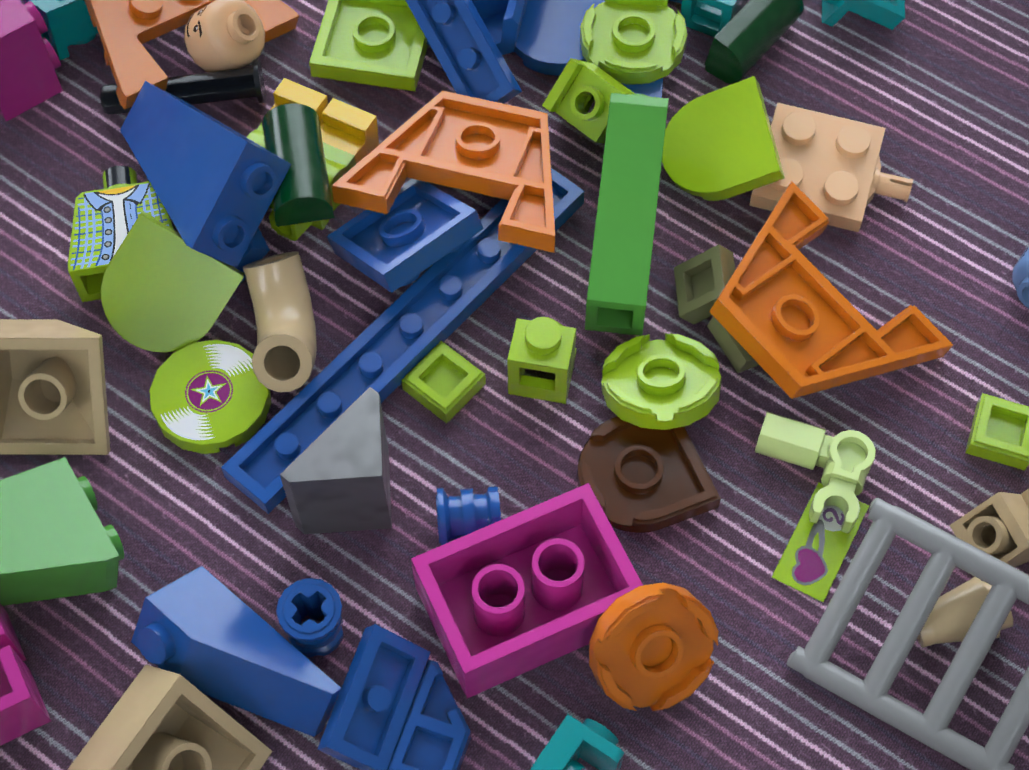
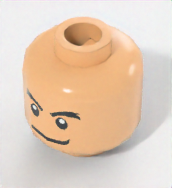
(224, 35)

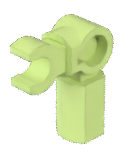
(843, 457)

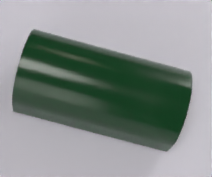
(750, 36)
(296, 136)

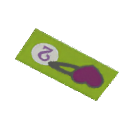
(816, 550)

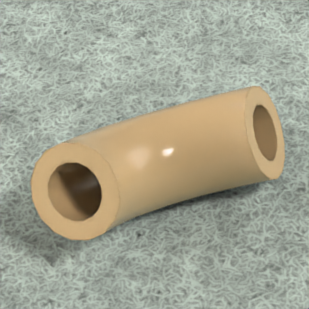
(283, 322)

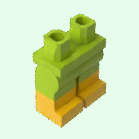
(346, 139)

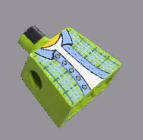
(103, 222)

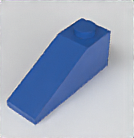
(232, 653)

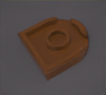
(645, 476)

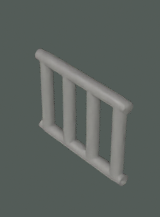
(871, 693)

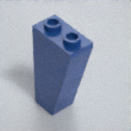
(203, 172)

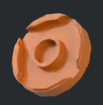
(653, 647)

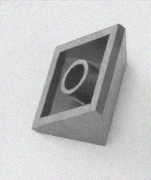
(343, 474)

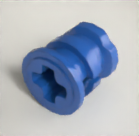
(465, 512)
(313, 599)

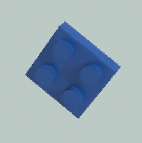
(412, 237)

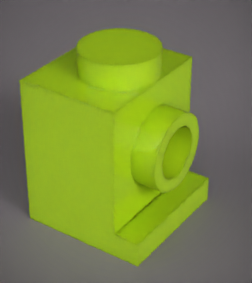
(576, 91)
(543, 347)

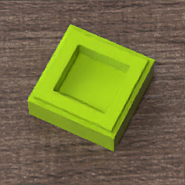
(443, 382)
(1000, 432)

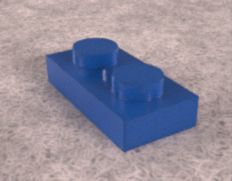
(374, 700)

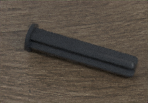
(202, 88)

